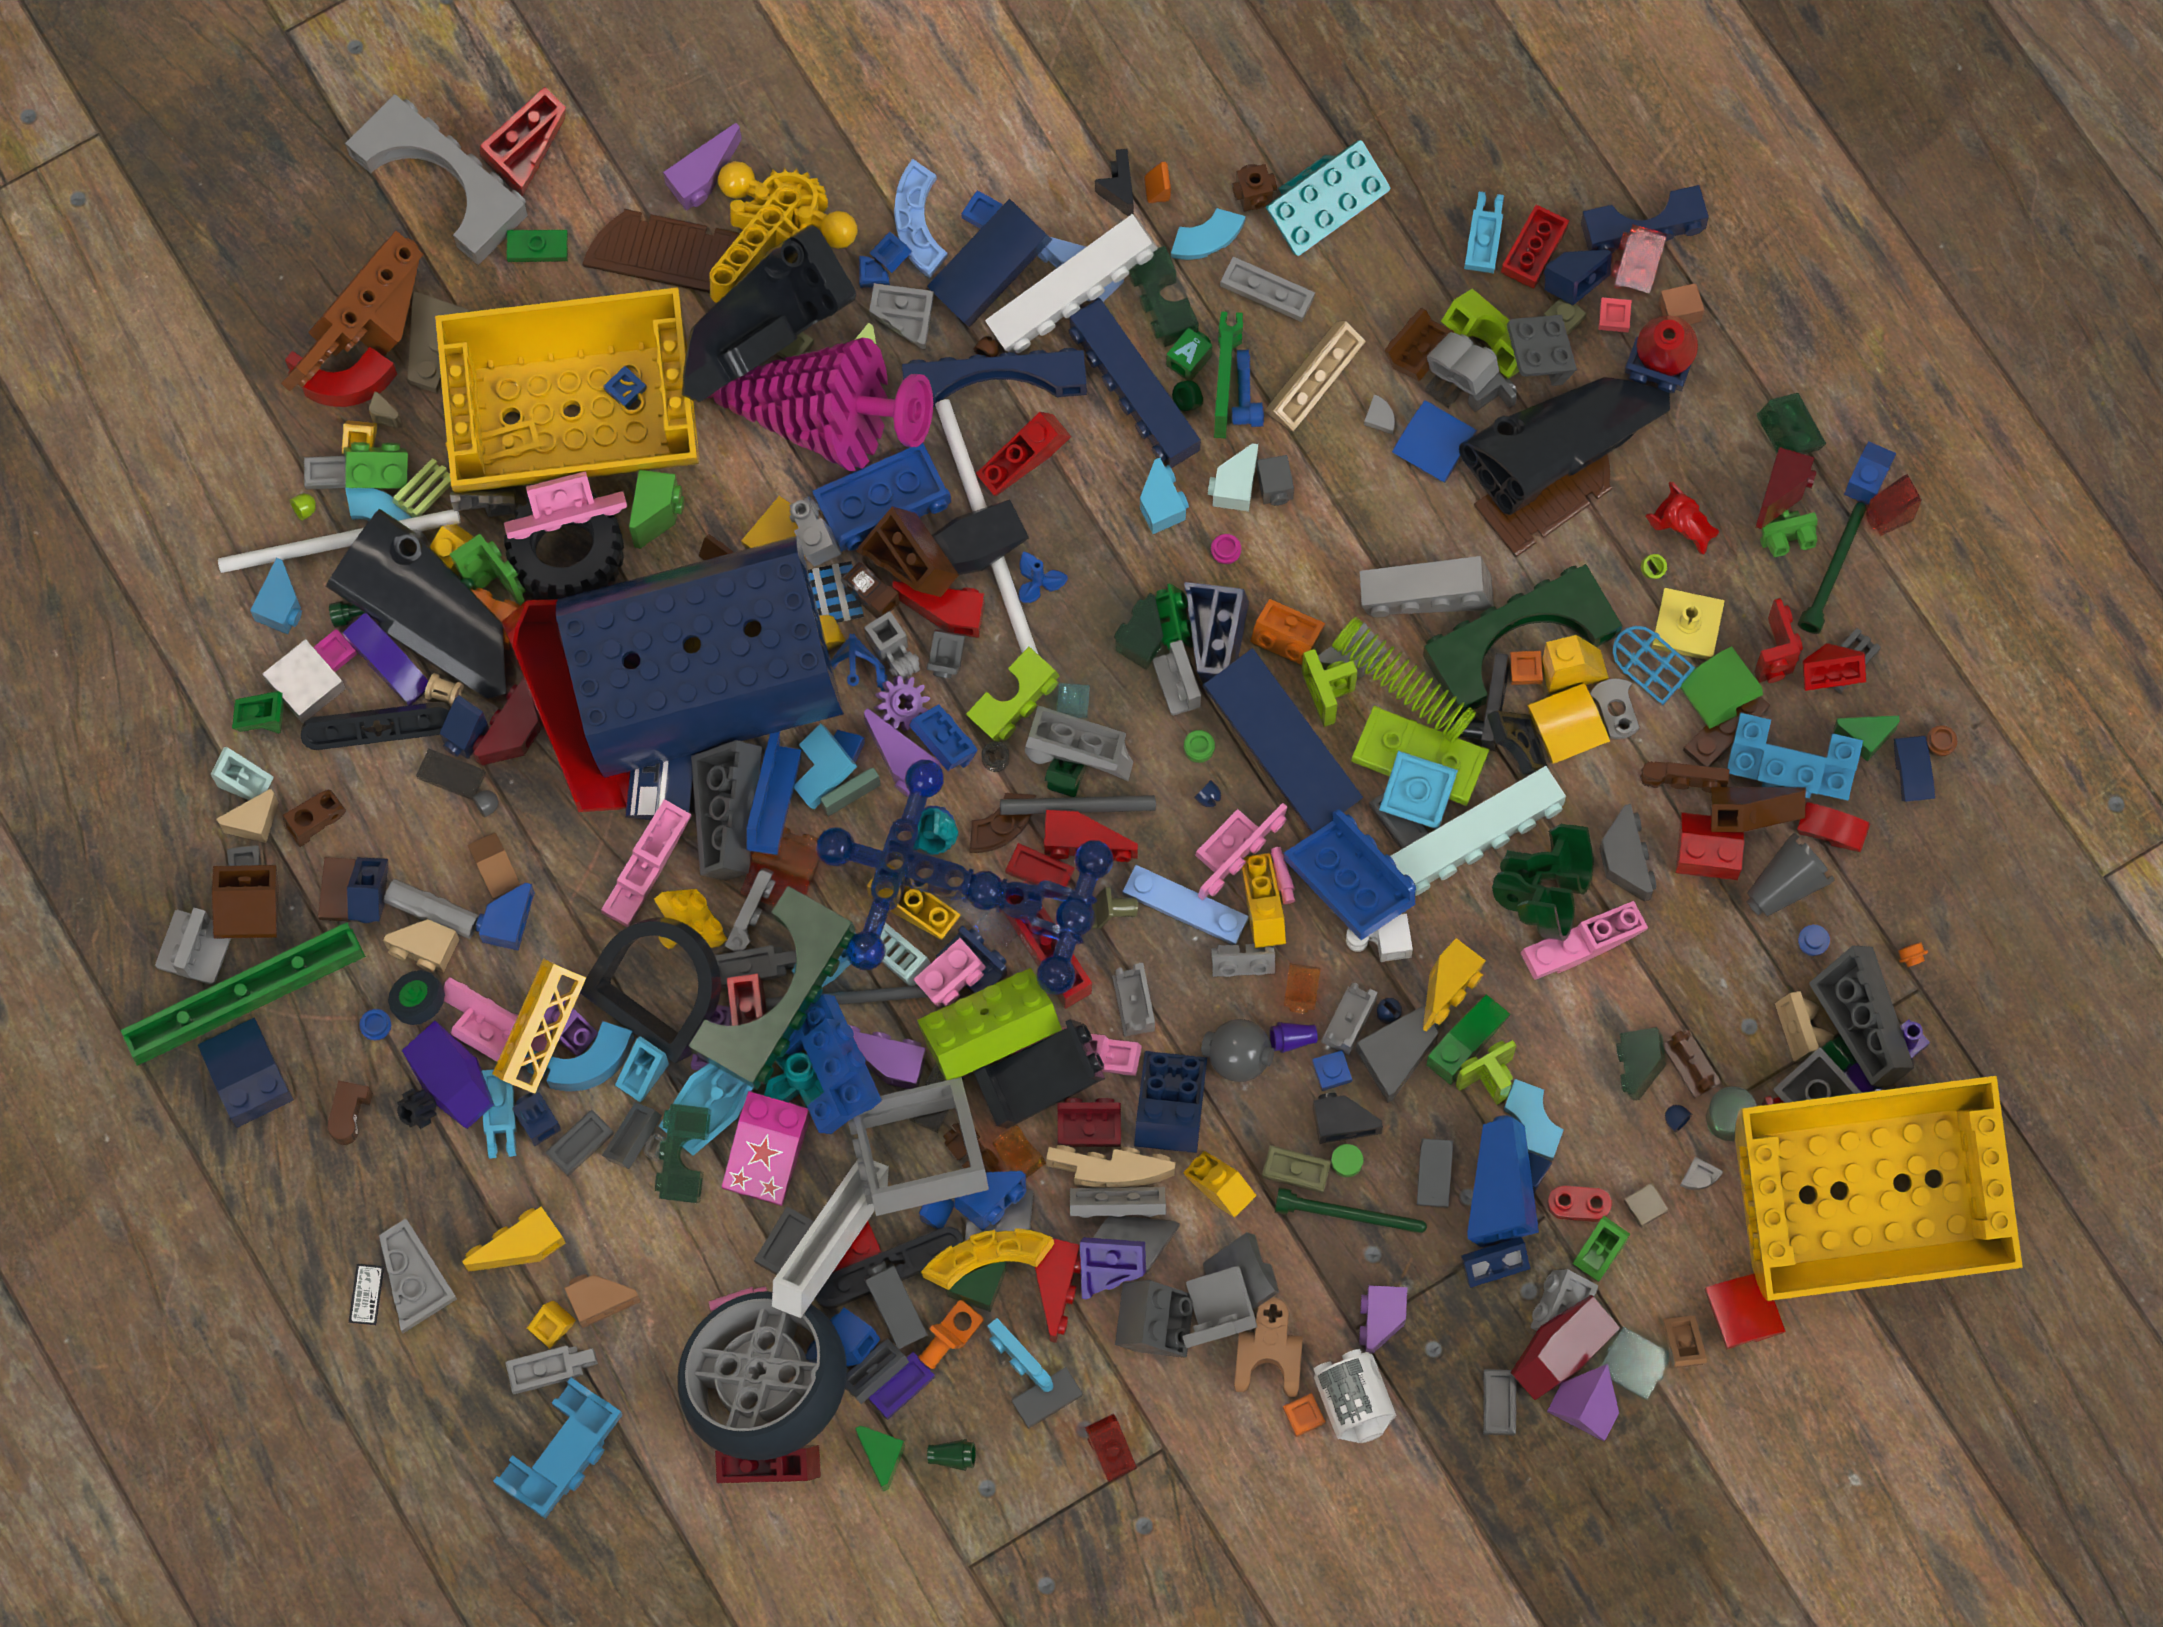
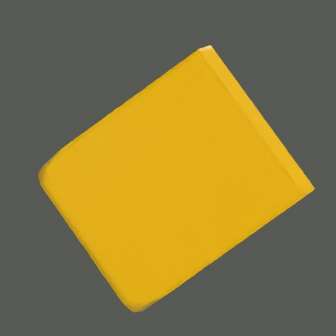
(358, 432)
(831, 631)
(551, 1323)

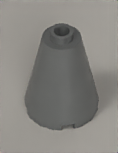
(1788, 878)

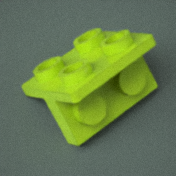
(1490, 1070)

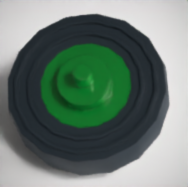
(416, 997)

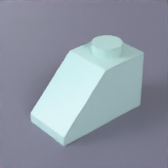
(1235, 480)

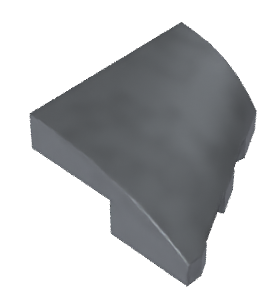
(494, 501)
(1152, 1231)

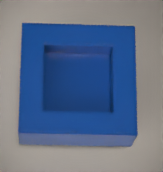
(980, 209)
(890, 252)
(617, 389)
(1332, 1070)

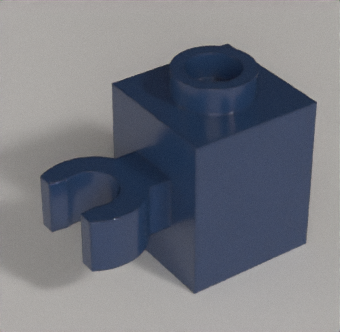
(536, 1118)

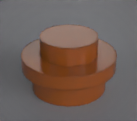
(1941, 740)

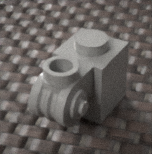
(814, 533)
(890, 645)

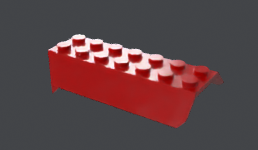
(543, 662)

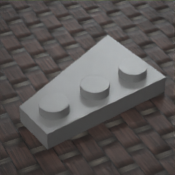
(414, 1278)

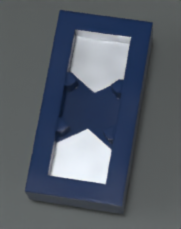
(1495, 1262)

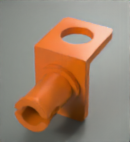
(948, 1335)

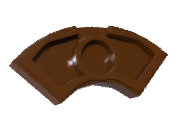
(998, 829)

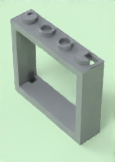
(931, 1189)

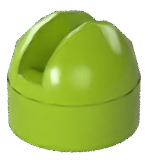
(303, 505)
(1657, 563)

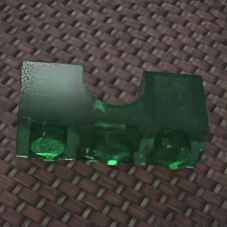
(1168, 317)
(677, 1180)

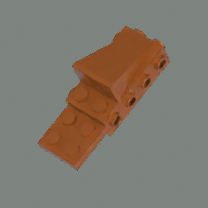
(367, 310)

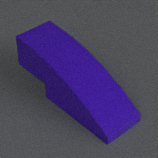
(386, 659)

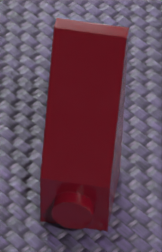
(1786, 484)
(796, 1466)

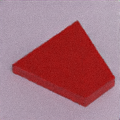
(1833, 667)

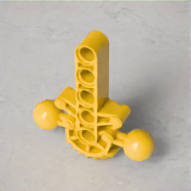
(779, 210)

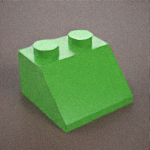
(654, 506)

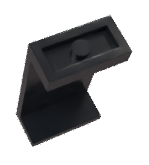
(1040, 1075)

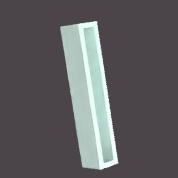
(1480, 829)

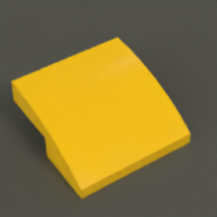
(1568, 723)

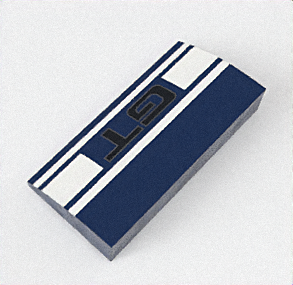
(658, 782)

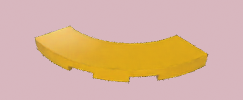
(984, 1249)

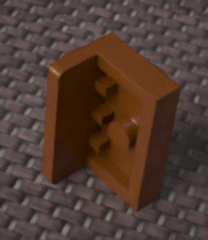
(1413, 344)

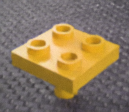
(692, 909)

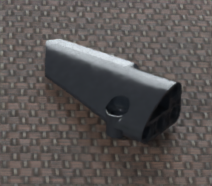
(765, 312)
(1558, 438)
(422, 603)

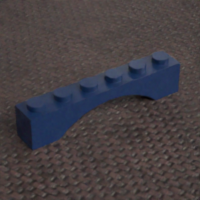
(1056, 372)

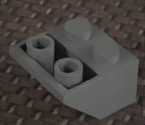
(1153, 1318)

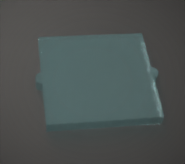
(1636, 1363)

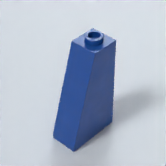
(1503, 1185)

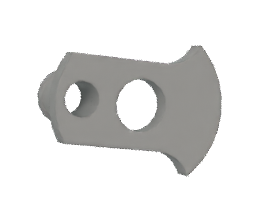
(1612, 691)

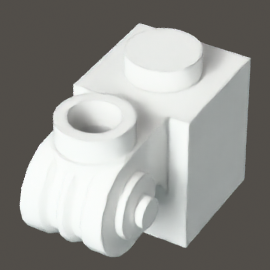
(1392, 940)

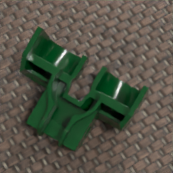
(1521, 876)

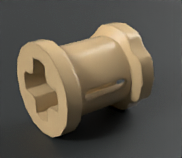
(443, 689)

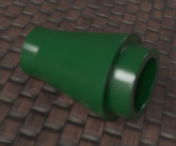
(953, 1454)

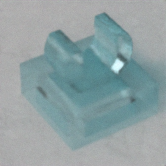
(1073, 700)

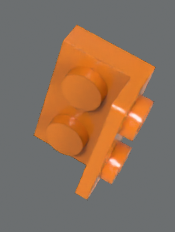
(1286, 631)

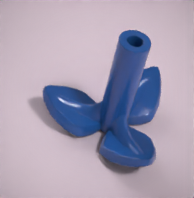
(1033, 569)

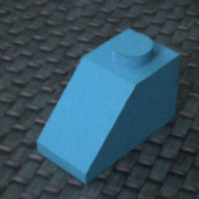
(277, 601)

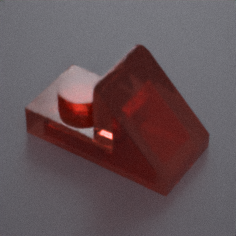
(1110, 1447)

